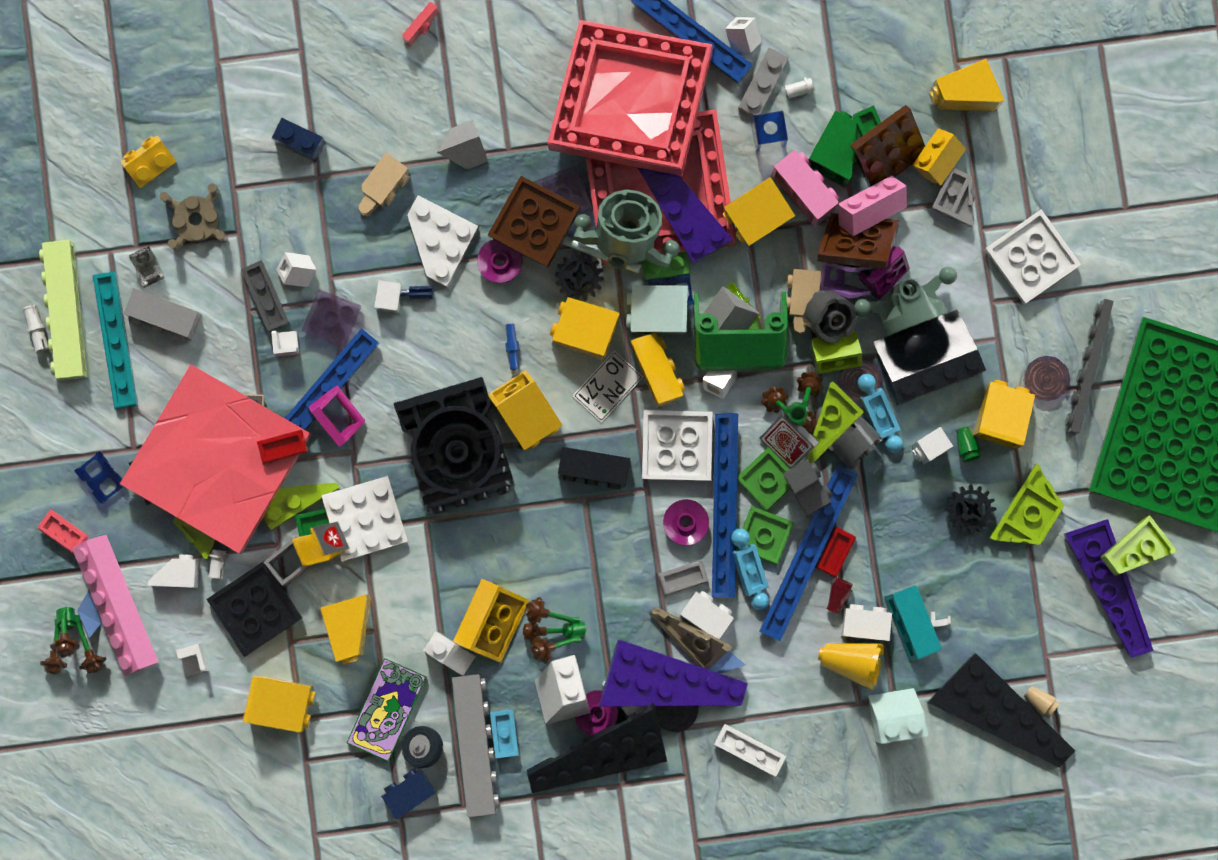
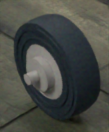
(422, 747)

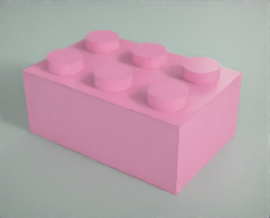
(805, 187)

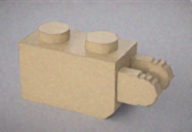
(382, 184)
(803, 286)

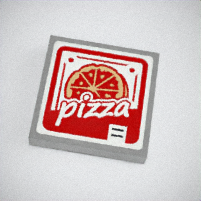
(788, 440)

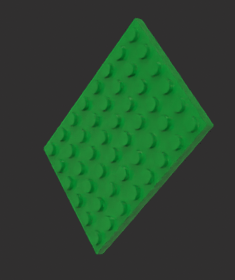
(1165, 428)

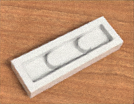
(750, 750)

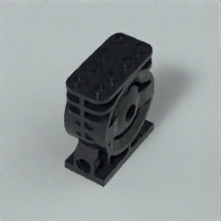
(435, 490)

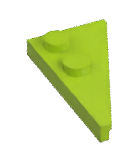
(835, 418)
(294, 500)

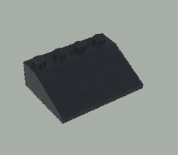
(928, 357)

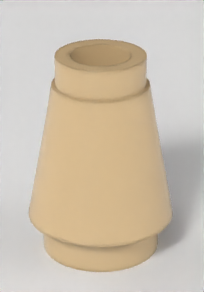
(1042, 702)

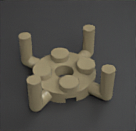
(188, 207)

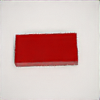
(282, 446)
(835, 552)

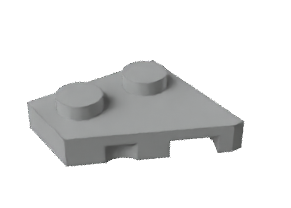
(956, 197)

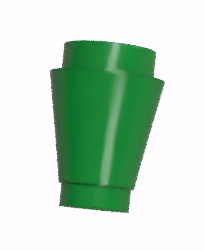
(967, 445)

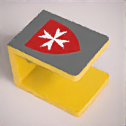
(322, 545)

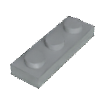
(763, 82)

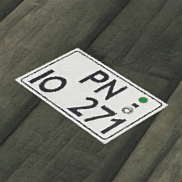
(607, 386)

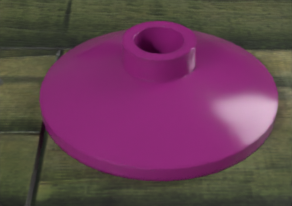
(490, 254)
(698, 522)
(589, 722)

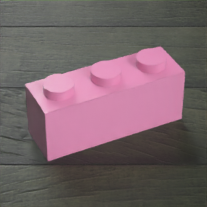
(872, 205)

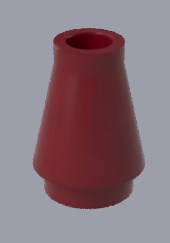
(839, 594)

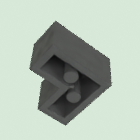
(807, 489)

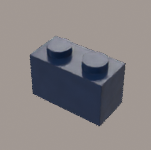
(298, 139)
(409, 793)

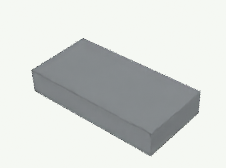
(683, 577)

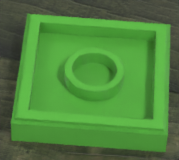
(765, 479)
(767, 533)

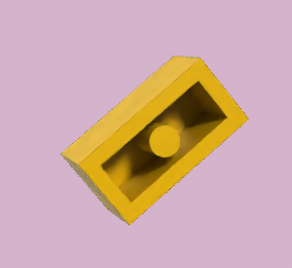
(939, 156)

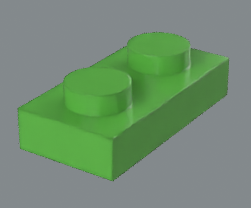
(678, 266)

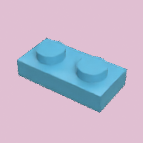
(504, 733)

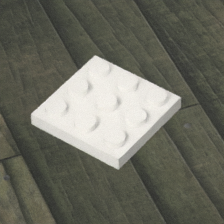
(1032, 256)
(677, 445)
(366, 517)

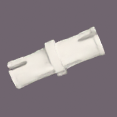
(35, 328)

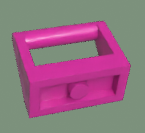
(316, 409)

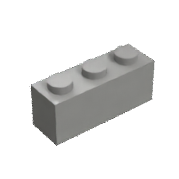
(162, 315)

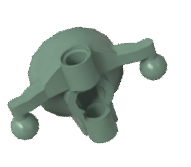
(627, 230)
(908, 310)

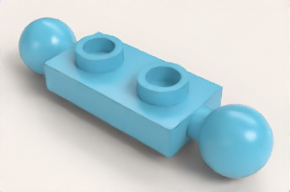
(880, 413)
(750, 569)

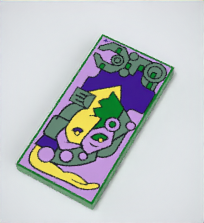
(386, 709)

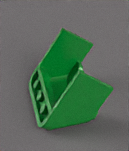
(740, 348)

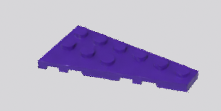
(645, 677)

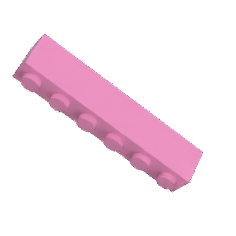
(115, 605)

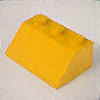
(657, 369)
(491, 620)

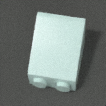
(657, 309)
(897, 716)

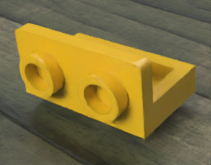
(148, 161)

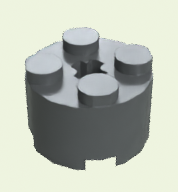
(830, 316)
(856, 443)

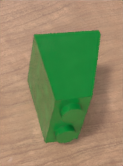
(833, 152)

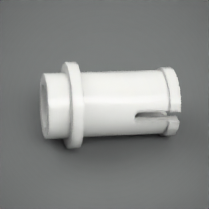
(799, 88)
(217, 563)

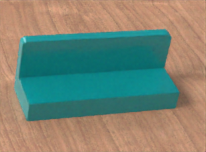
(913, 623)

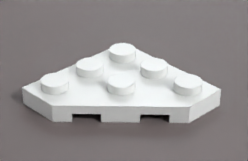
(440, 238)

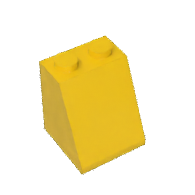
(967, 89)
(758, 212)
(585, 328)
(525, 410)
(1004, 414)
(347, 627)
(279, 703)

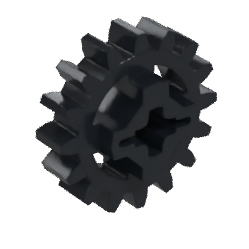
(568, 276)
(978, 517)

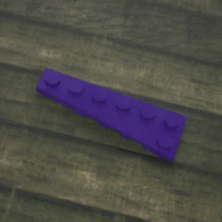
(1112, 591)

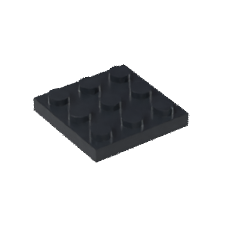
(254, 609)

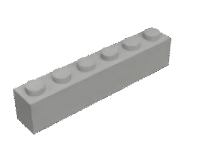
(474, 745)

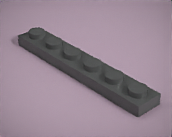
(1090, 356)

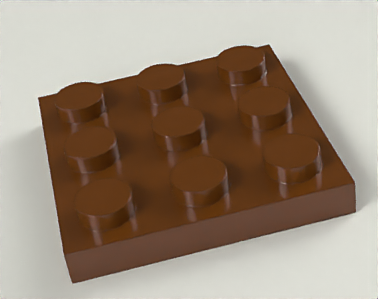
(889, 147)
(534, 221)
(865, 249)

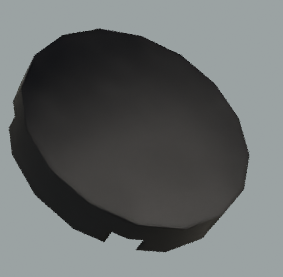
(676, 718)

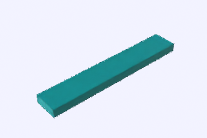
(115, 340)

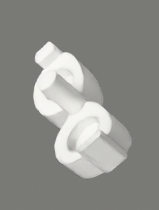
(936, 623)

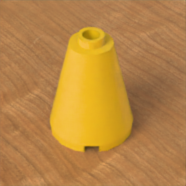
(853, 661)

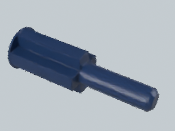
(418, 292)

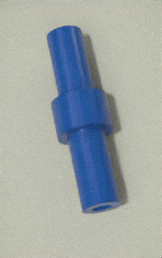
(512, 346)

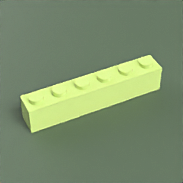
(64, 310)

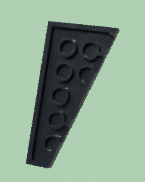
(989, 703)
(608, 752)

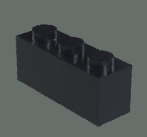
(593, 467)

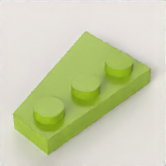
(1139, 546)

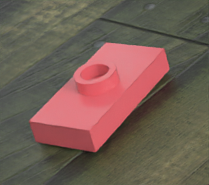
(420, 24)
(62, 531)

